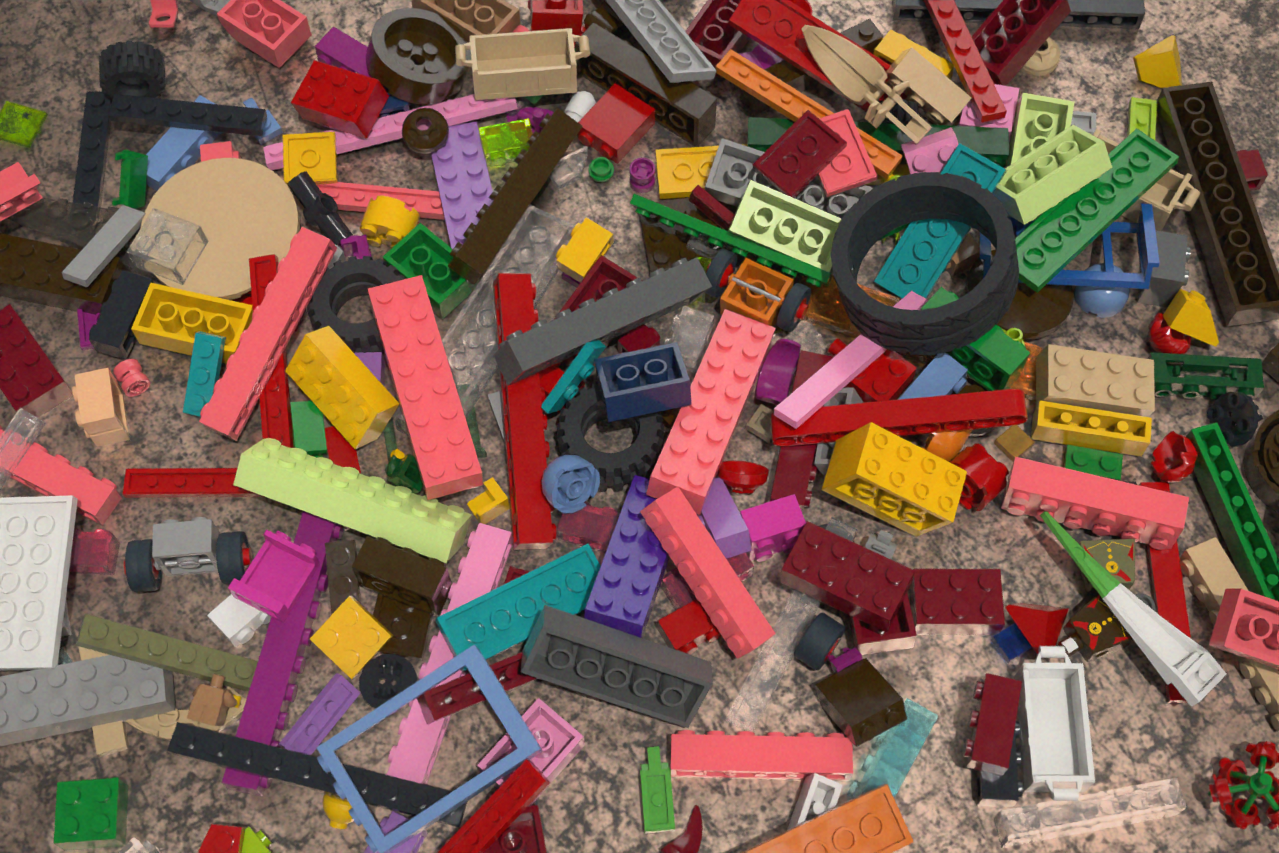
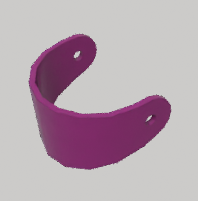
(778, 371)

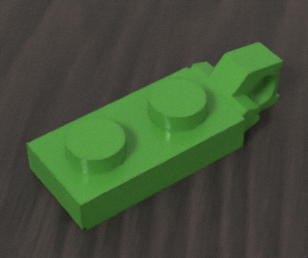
(657, 794)

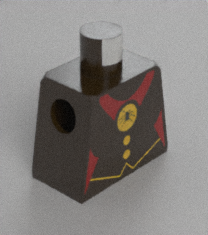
(1094, 631)

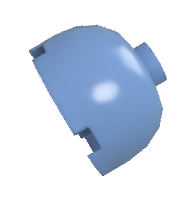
(1101, 300)
(569, 483)

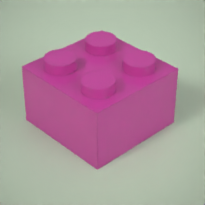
(773, 527)

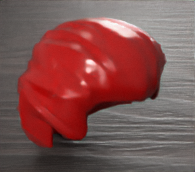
(1165, 339)
(1174, 458)

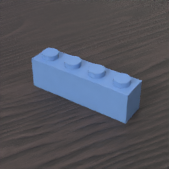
(176, 151)

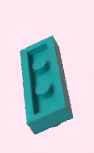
(203, 371)

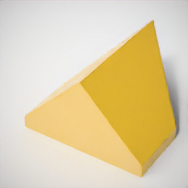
(1160, 64)

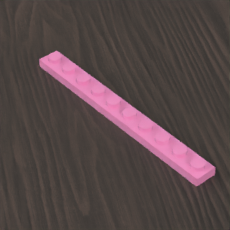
(390, 127)

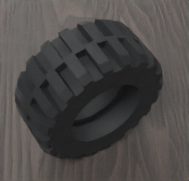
(340, 285)
(614, 468)

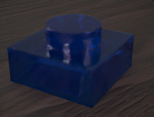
(1011, 643)

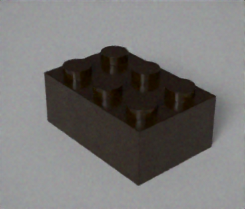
(402, 575)

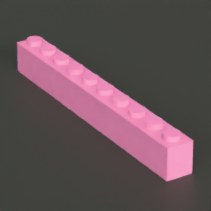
(479, 574)

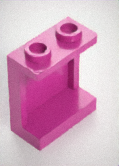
(276, 576)

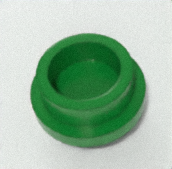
(601, 169)

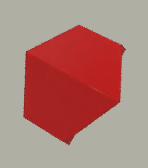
(1038, 622)

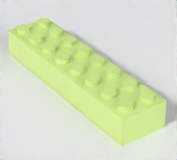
(353, 499)

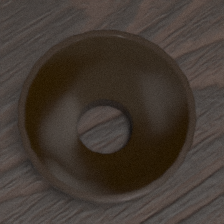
(425, 140)

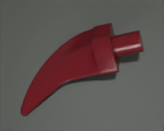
(691, 838)

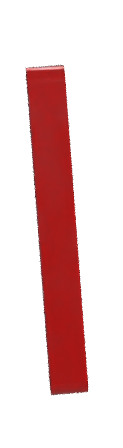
(907, 416)

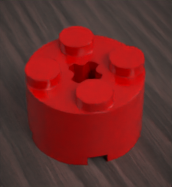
(983, 479)

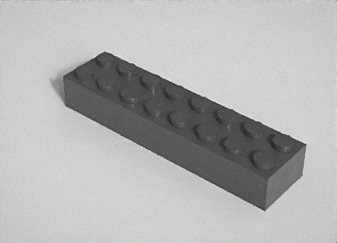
(601, 320)

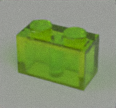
(505, 141)

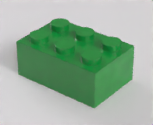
(429, 256)

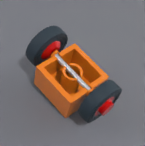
(757, 291)

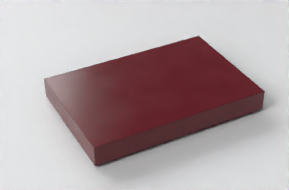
(799, 154)

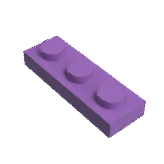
(320, 716)

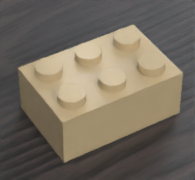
(927, 87)

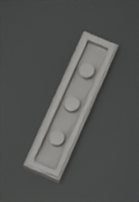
(104, 246)

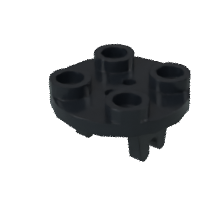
(1243, 415)
(388, 668)

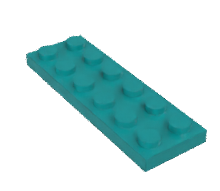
(931, 243)
(511, 611)

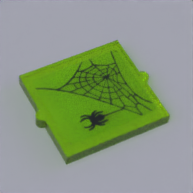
(20, 123)

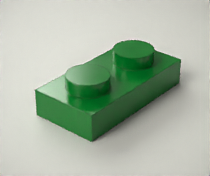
(1093, 462)

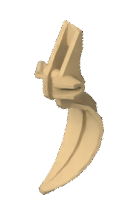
(861, 79)

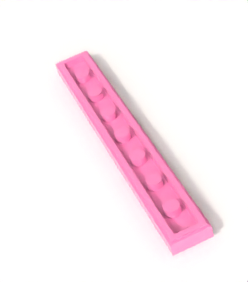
(836, 373)

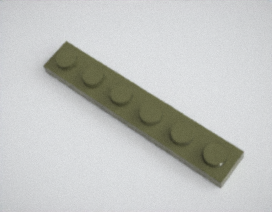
(165, 652)

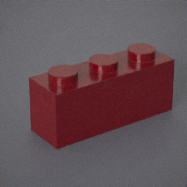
(993, 724)

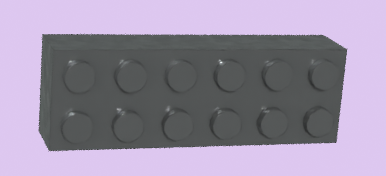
(616, 666)

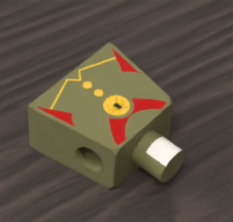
(1115, 556)

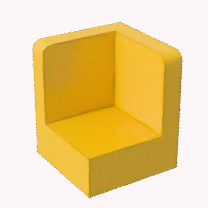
(489, 503)

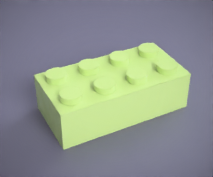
(1036, 122)
(1052, 173)
(785, 225)

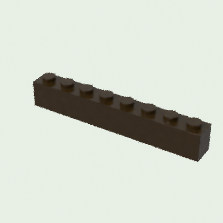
(514, 197)

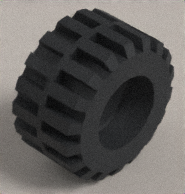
(132, 70)

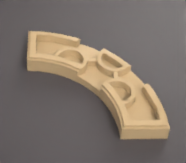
(163, 725)

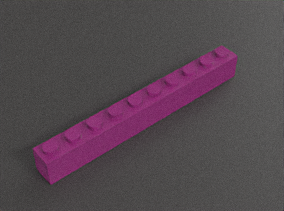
(283, 658)

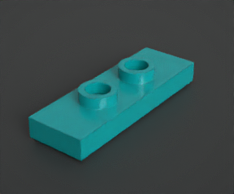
(577, 371)

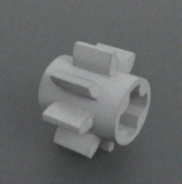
(881, 544)

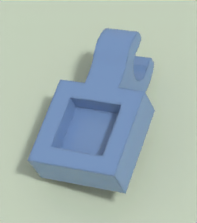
(271, 126)

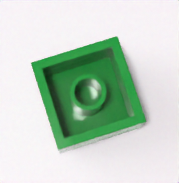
(91, 814)

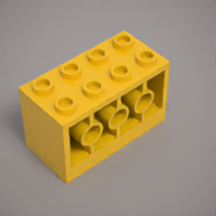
(894, 480)

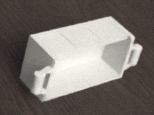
(1055, 727)

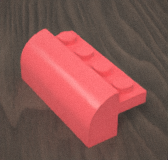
(17, 190)

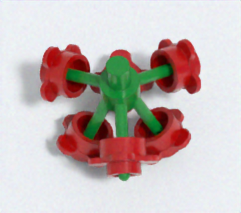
(1258, 785)

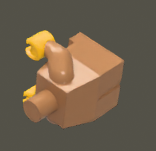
(212, 702)

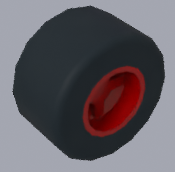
(819, 641)

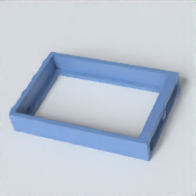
(501, 704)

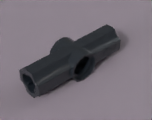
(319, 208)

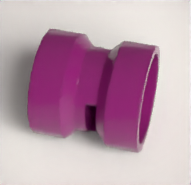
(642, 175)

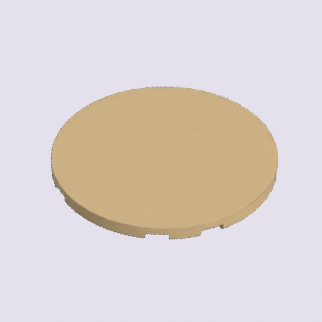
(242, 213)

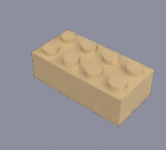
(1095, 380)

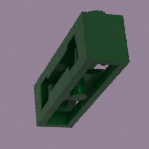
(1205, 375)

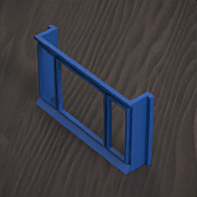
(1147, 253)

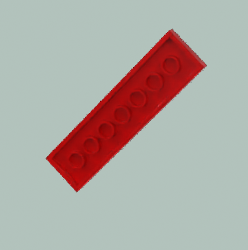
(779, 29)

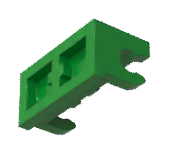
(132, 179)
(308, 428)

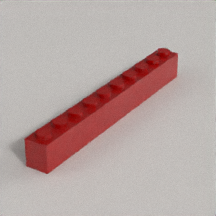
(523, 421)

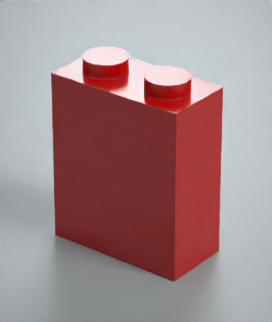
(616, 123)

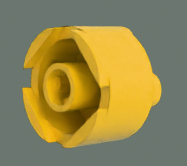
(387, 221)

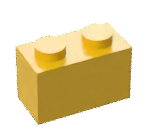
(584, 249)

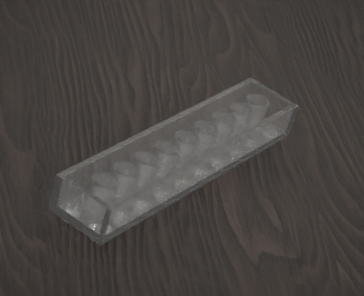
(473, 334)

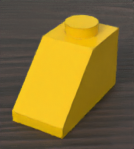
(1192, 316)

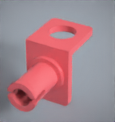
(163, 8)

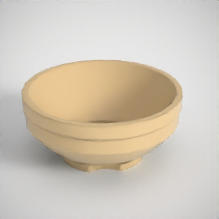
(1043, 61)

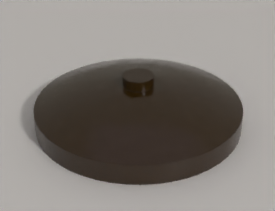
(1030, 311)

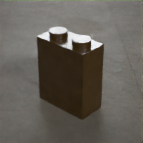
(861, 702)

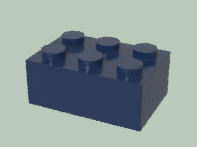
(643, 381)

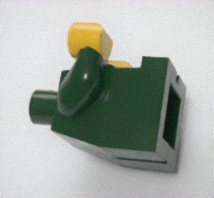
(404, 471)

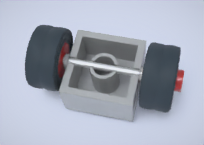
(186, 550)

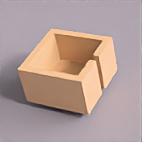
(100, 407)

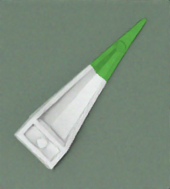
(1167, 648)

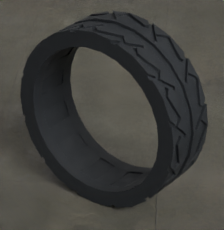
(915, 199)

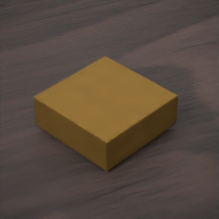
(1014, 442)

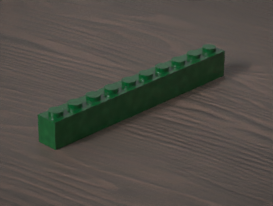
(986, 141)

